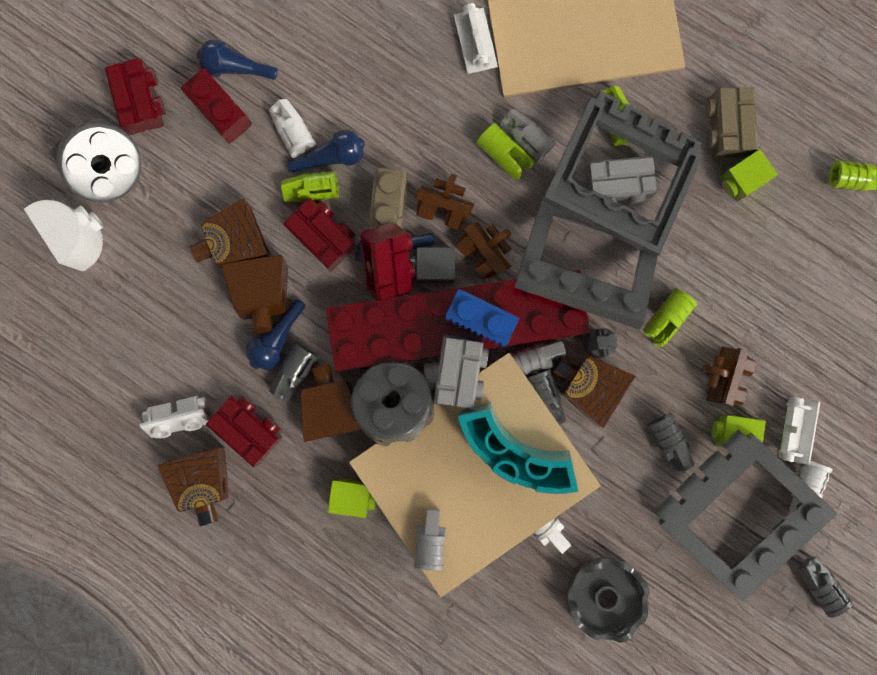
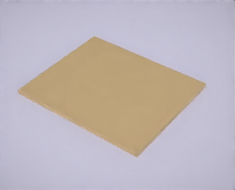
(582, 42)
(475, 504)

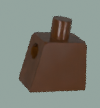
(258, 289)
(326, 406)

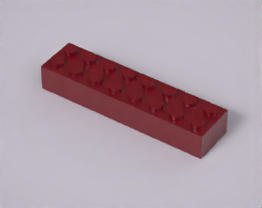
(414, 325)

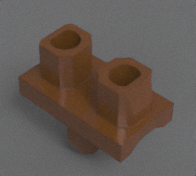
(457, 208)
(477, 238)
(726, 376)

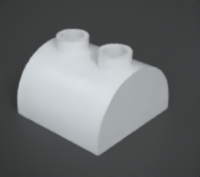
(68, 232)

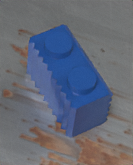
(481, 318)

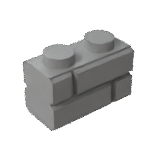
(623, 179)
(459, 371)

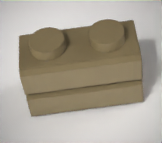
(732, 122)
(388, 197)

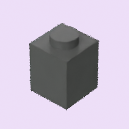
(434, 265)

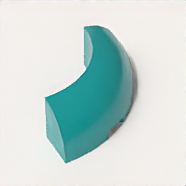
(513, 460)

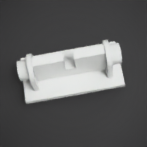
(475, 39)
(162, 421)
(799, 430)

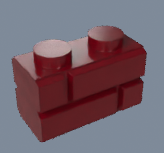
(135, 96)
(216, 105)
(320, 234)
(387, 261)
(245, 429)

